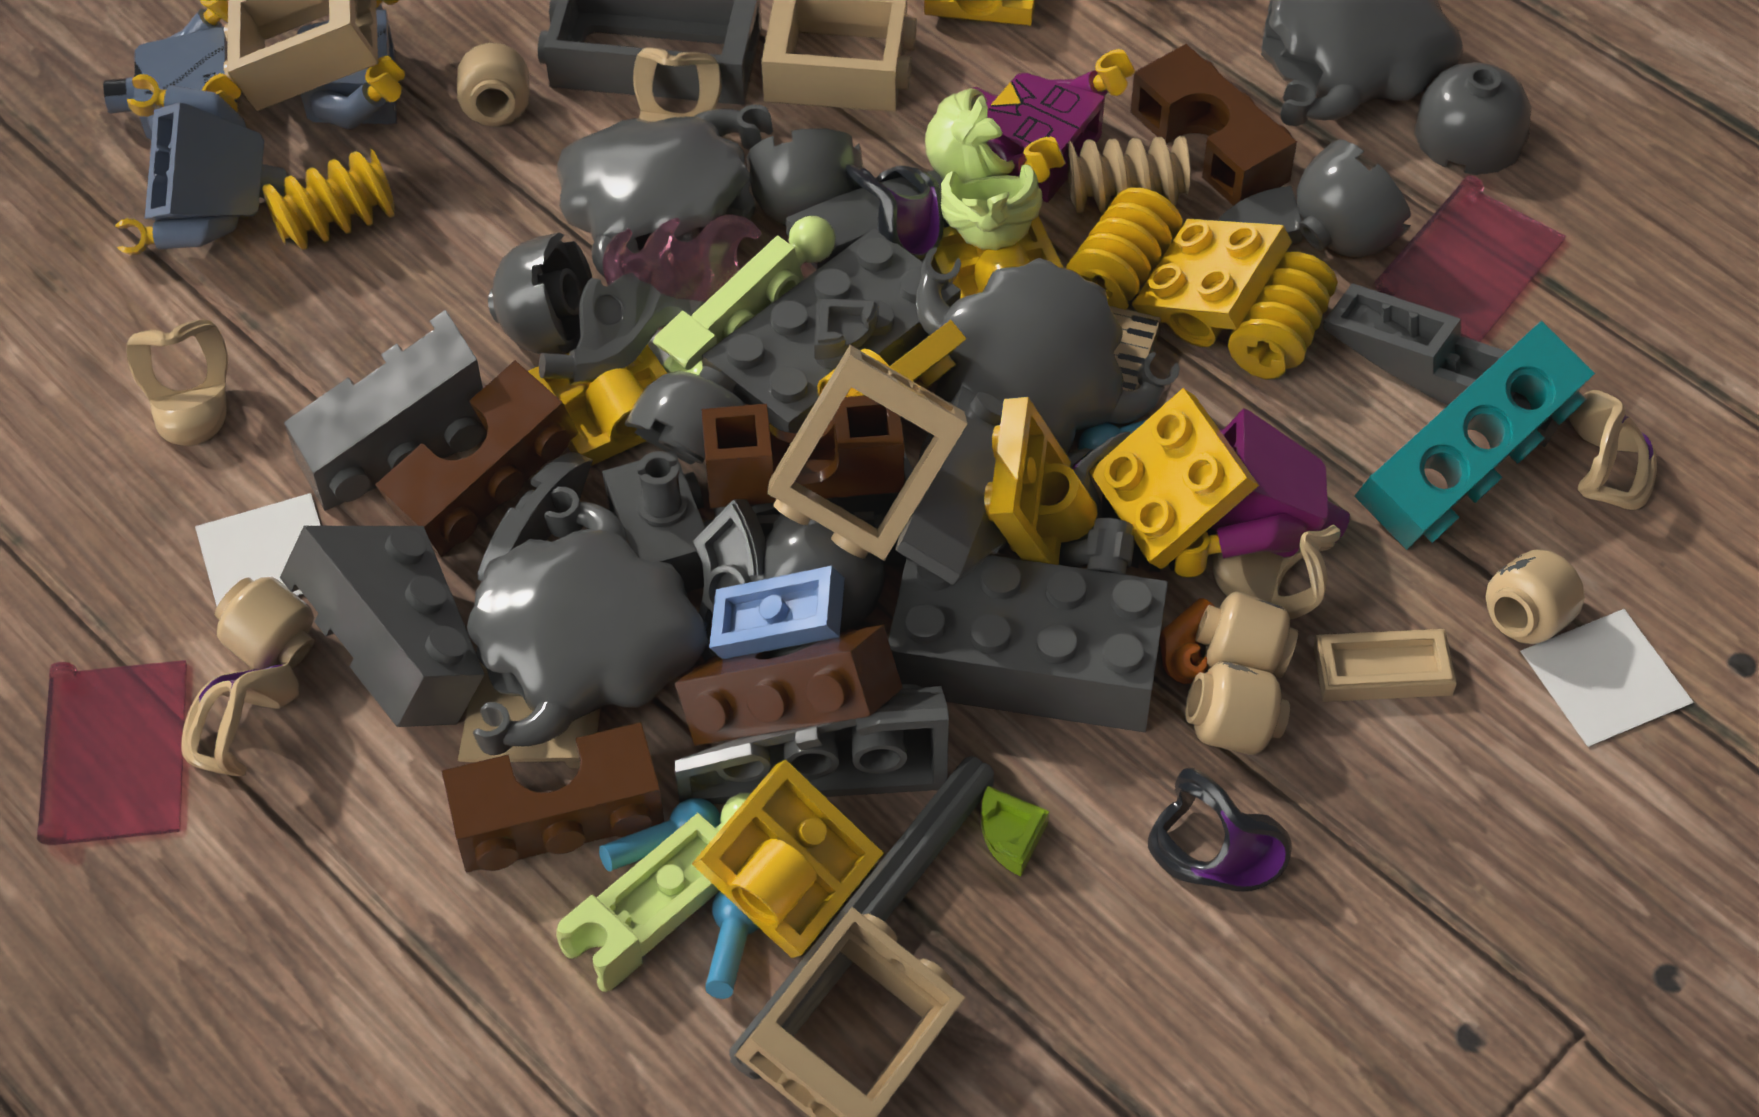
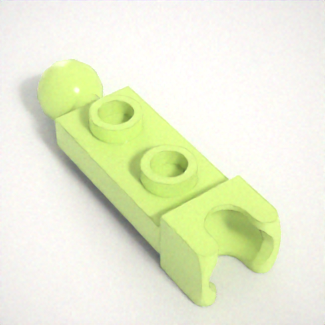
(745, 295)
(644, 902)

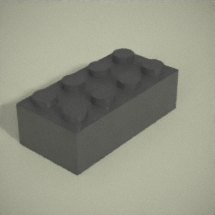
(774, 350)
(1033, 639)

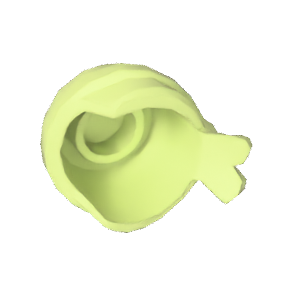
(959, 138)
(991, 209)

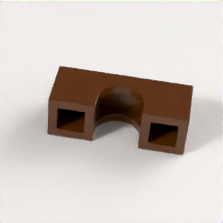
(1189, 96)
(853, 457)
(452, 497)
(803, 689)
(506, 822)

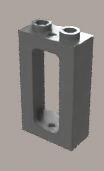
(611, 67)

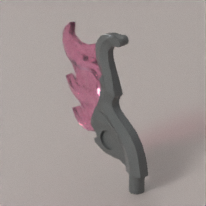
(647, 293)

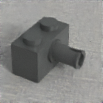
(659, 512)

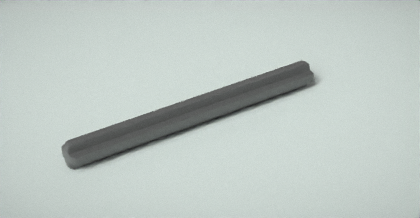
(887, 885)

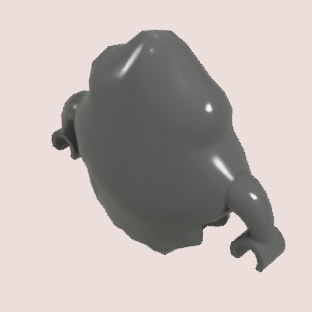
(1355, 52)
(657, 172)
(1040, 338)
(578, 626)

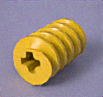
(329, 199)
(1127, 243)
(1284, 316)

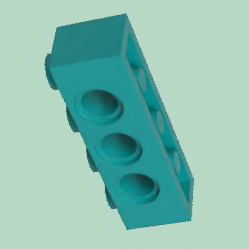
(1537, 368)

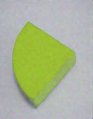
(1011, 828)

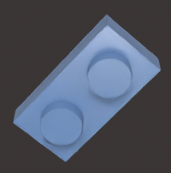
(777, 612)

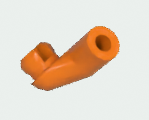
(1178, 648)

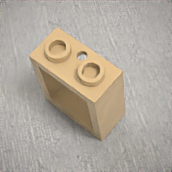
(303, 60)
(838, 80)
(898, 395)
(806, 1077)

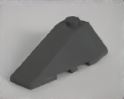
(950, 525)
(888, 752)

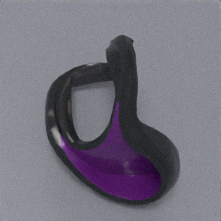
(902, 219)
(1253, 847)

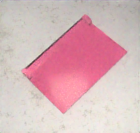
(1470, 259)
(112, 752)

